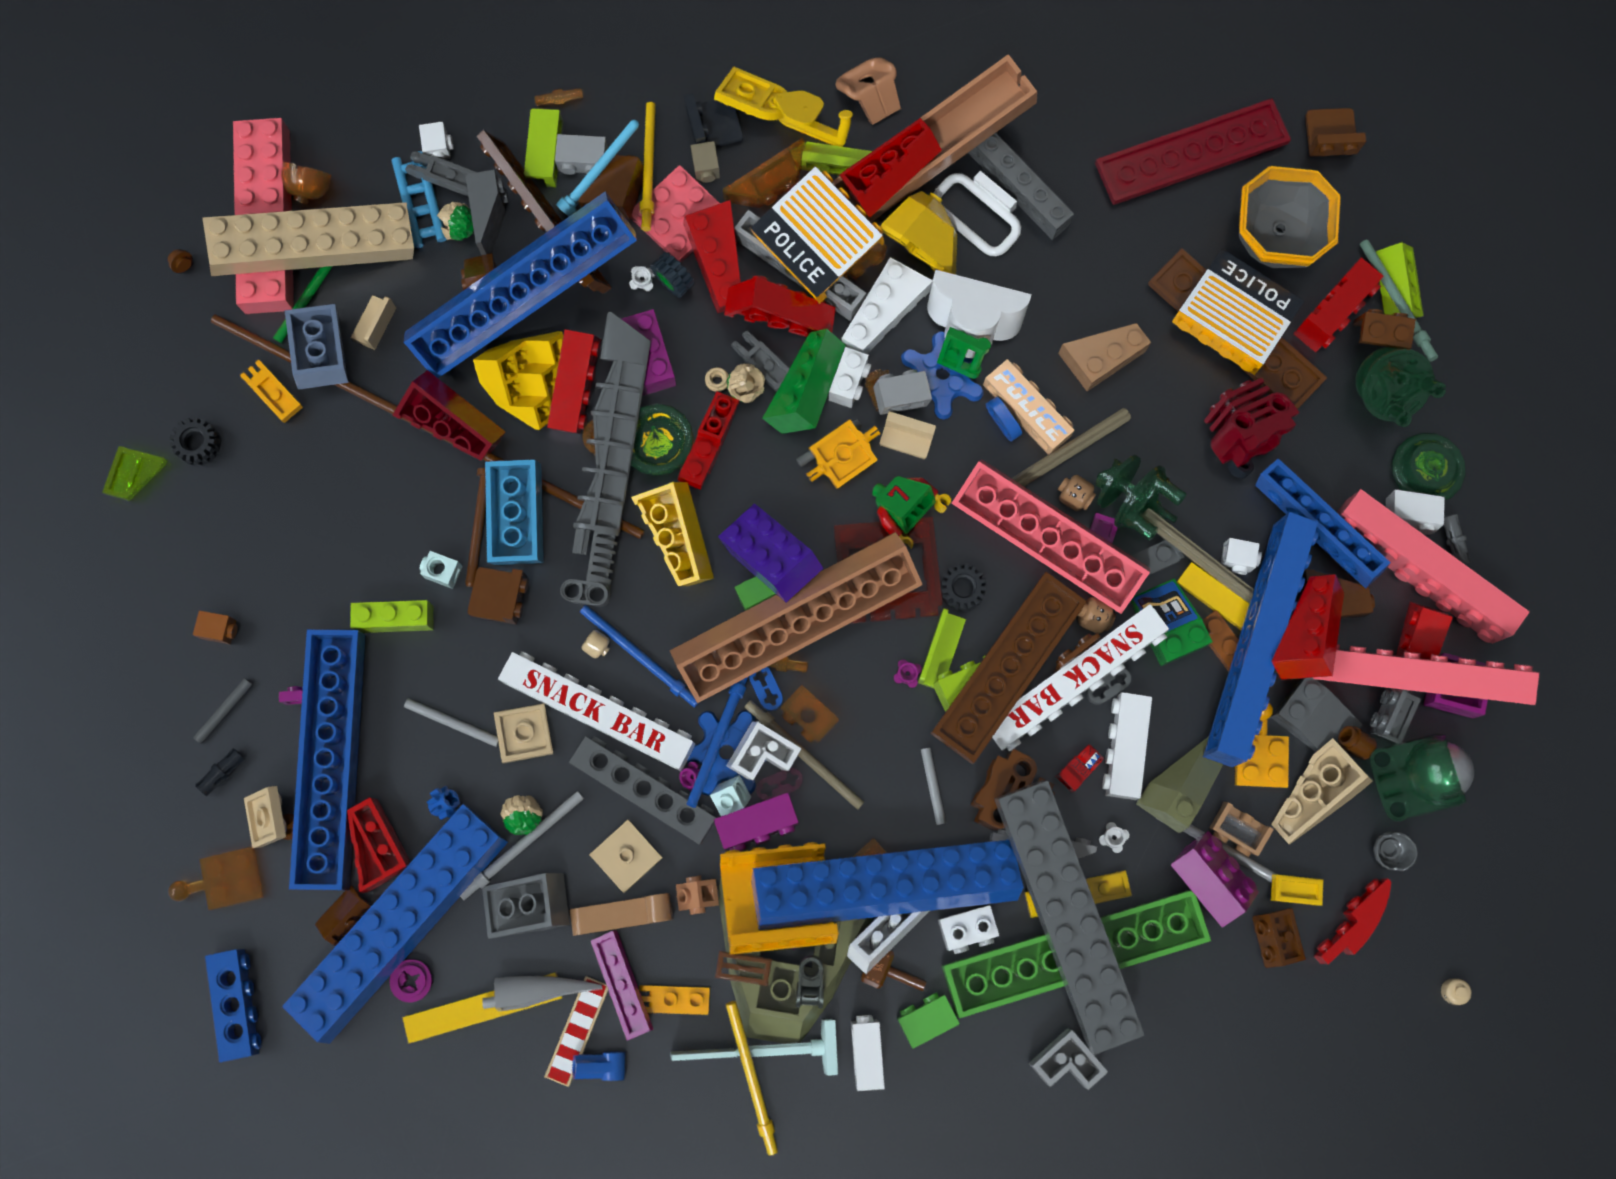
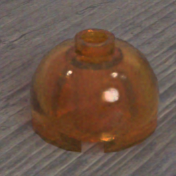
(304, 182)

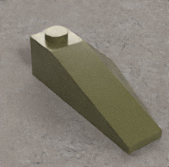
(1181, 789)

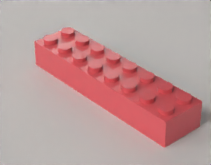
(258, 188)
(1051, 536)
(1434, 570)
(1435, 675)

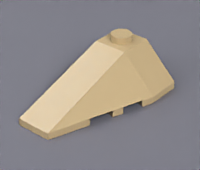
(1322, 789)

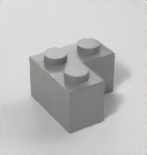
(1065, 1055)

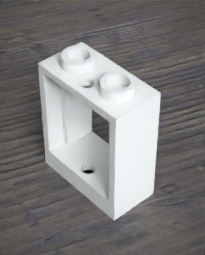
(867, 1053)

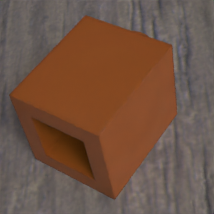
(215, 627)

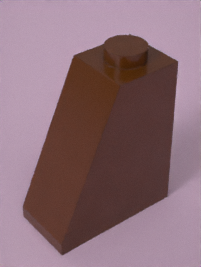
(621, 182)
(1356, 601)

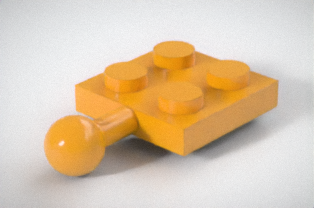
(1269, 762)

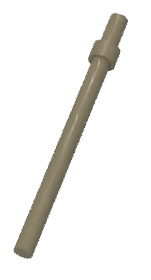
(768, 720)

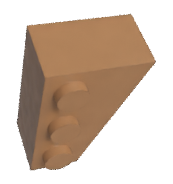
(1103, 354)

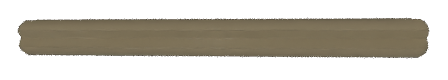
(1073, 447)
(1199, 556)

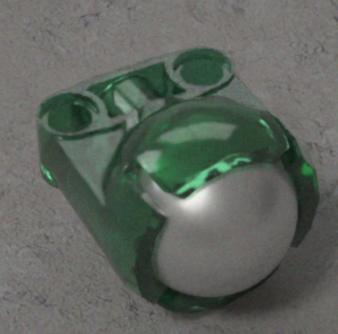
(1423, 775)

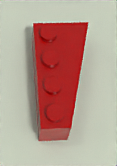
(890, 166)
(715, 249)
(1338, 305)
(778, 306)
(574, 381)
(1313, 631)

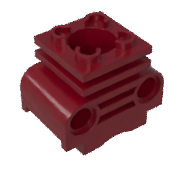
(1249, 422)

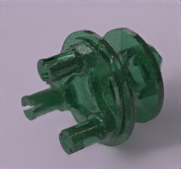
(1396, 384)
(1139, 497)

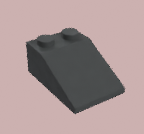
(487, 207)
(1313, 714)
(526, 905)

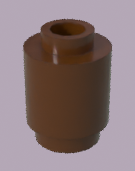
(1357, 742)

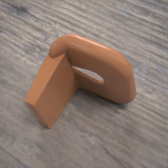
(876, 98)

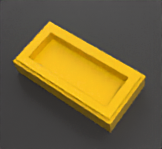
(1297, 890)

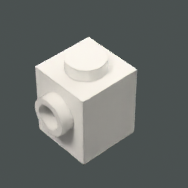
(436, 140)
(1240, 556)

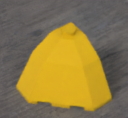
(925, 231)
(522, 376)

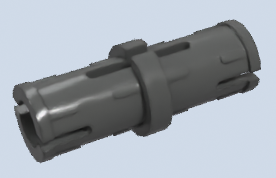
(1456, 539)

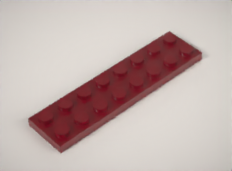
(1192, 151)

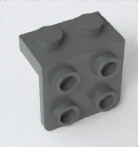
(1394, 715)

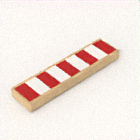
(576, 1033)

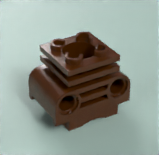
(1000, 780)

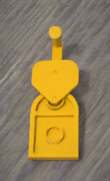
(773, 102)

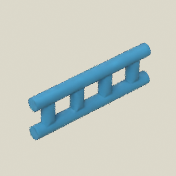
(413, 212)

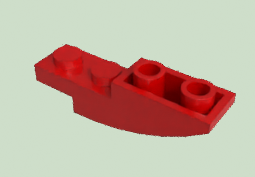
(709, 440)
(1364, 917)

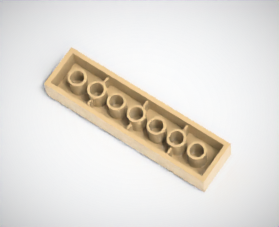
(308, 238)

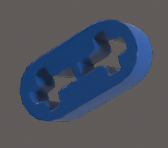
(1004, 418)
(760, 690)

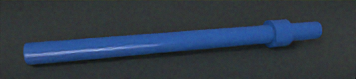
(677, 687)
(736, 692)

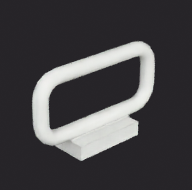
(993, 197)

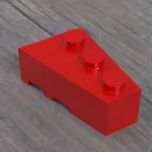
(1423, 631)
(376, 845)

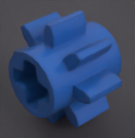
(443, 802)

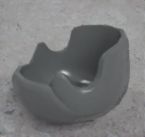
(1395, 851)

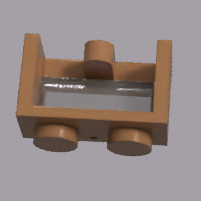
(1240, 829)

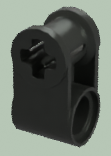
(810, 985)

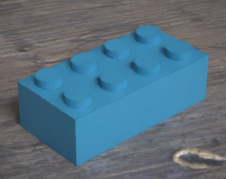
(514, 512)

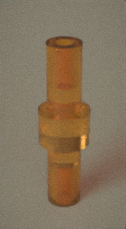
(558, 96)
(786, 664)

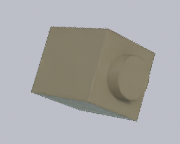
(705, 161)

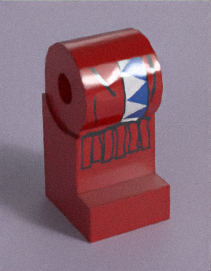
(1079, 768)

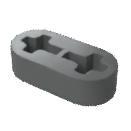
(1112, 690)

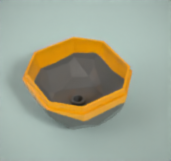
(1297, 203)

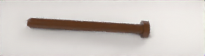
(477, 529)

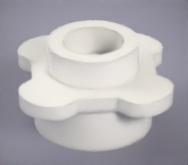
(637, 273)
(1121, 837)

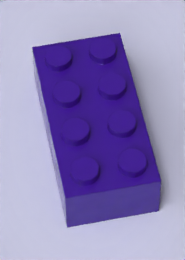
(770, 552)

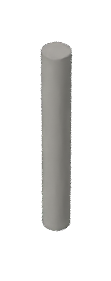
(933, 786)

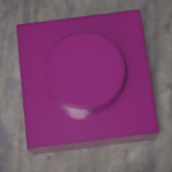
(1104, 526)
(291, 696)

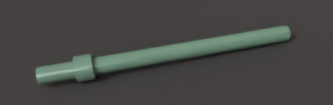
(1420, 336)

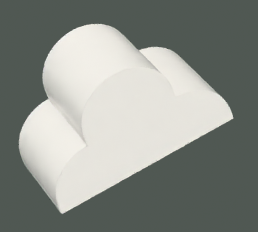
(976, 307)

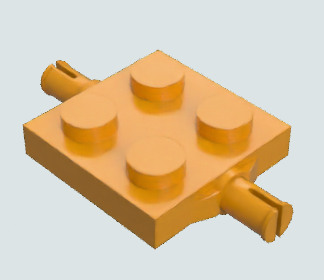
(843, 453)

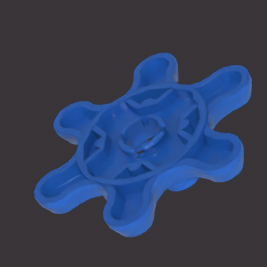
(942, 391)
(733, 736)

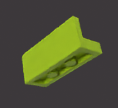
(541, 145)
(830, 158)
(1401, 266)
(941, 648)

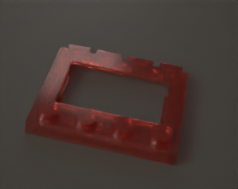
(866, 534)

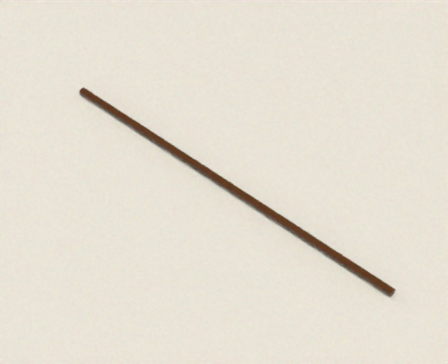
(390, 407)

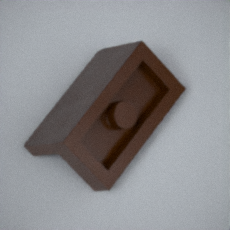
(342, 916)

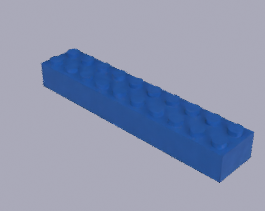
(520, 285)
(1261, 633)
(327, 760)
(885, 884)
(394, 925)

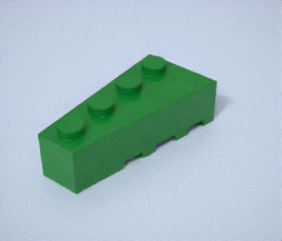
(806, 384)

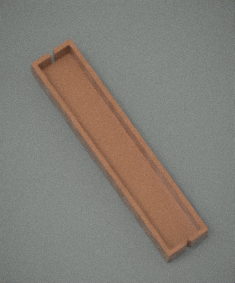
(967, 121)

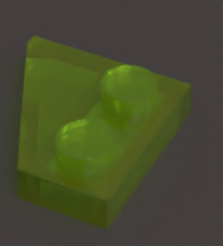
(131, 472)

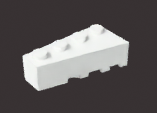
(888, 301)

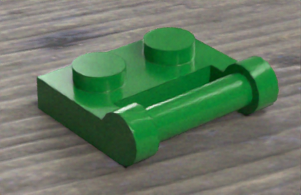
(955, 351)

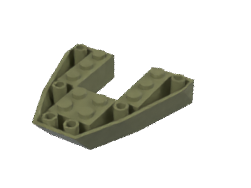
(771, 1010)

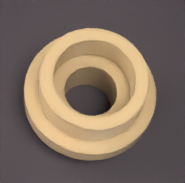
(713, 373)

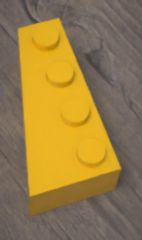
(677, 531)

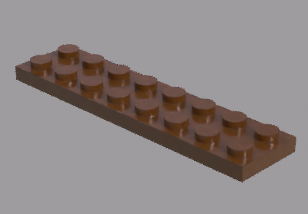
(532, 197)
(1284, 368)
(1008, 668)

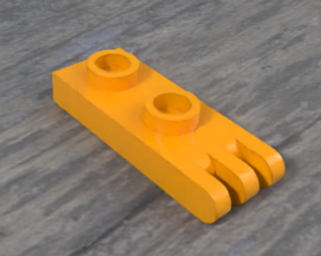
(272, 392)
(676, 999)

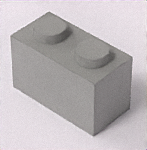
(578, 153)
(902, 392)

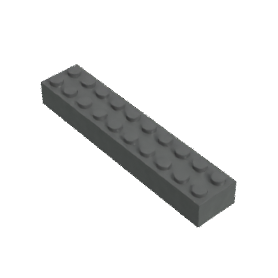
(1069, 917)

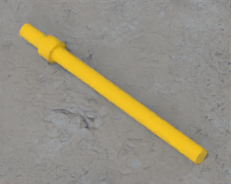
(647, 204)
(765, 1125)

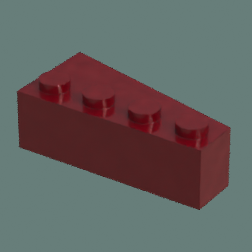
(448, 416)

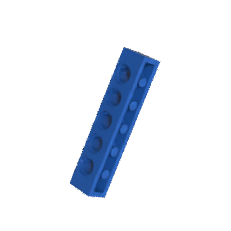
(1335, 533)

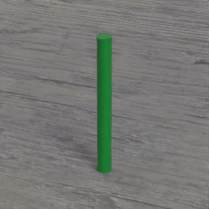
(304, 299)

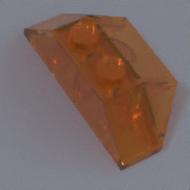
(769, 179)

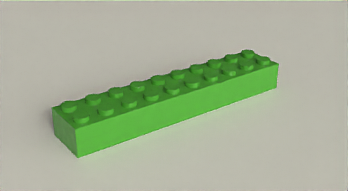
(1030, 968)

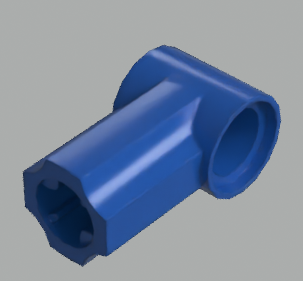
(607, 1066)

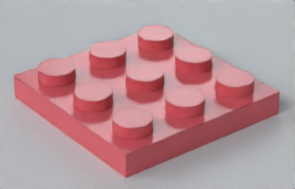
(673, 199)

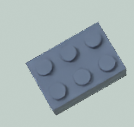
(316, 346)

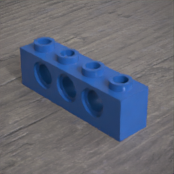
(224, 1017)

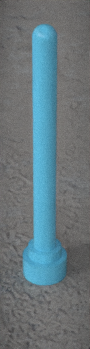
(569, 203)

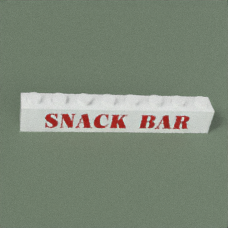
(1080, 675)
(596, 711)

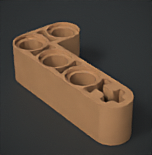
(621, 914)

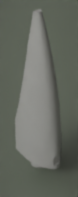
(524, 991)

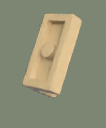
(374, 322)
(907, 435)

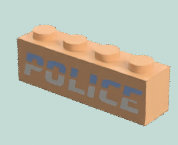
(1029, 407)

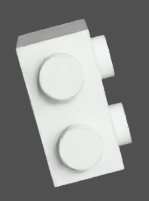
(848, 377)
(1417, 509)
(969, 928)

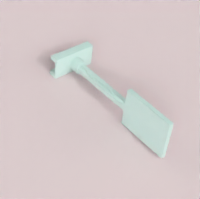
(825, 1046)

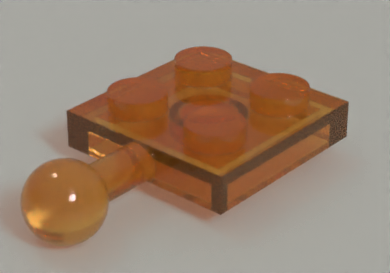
(227, 880)

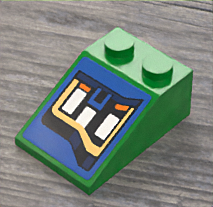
(1185, 625)

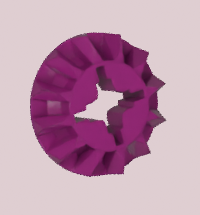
(409, 993)

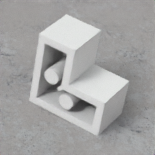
(761, 745)

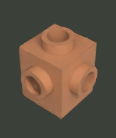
(697, 895)

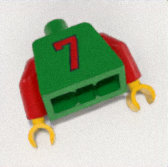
(905, 503)

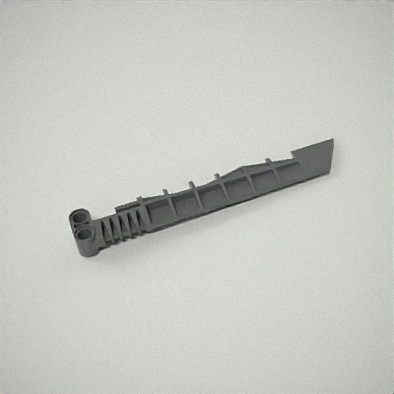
(614, 437)

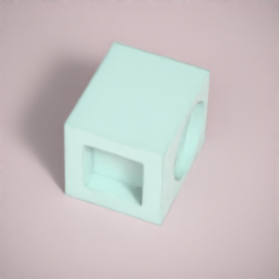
(448, 576)
(730, 796)

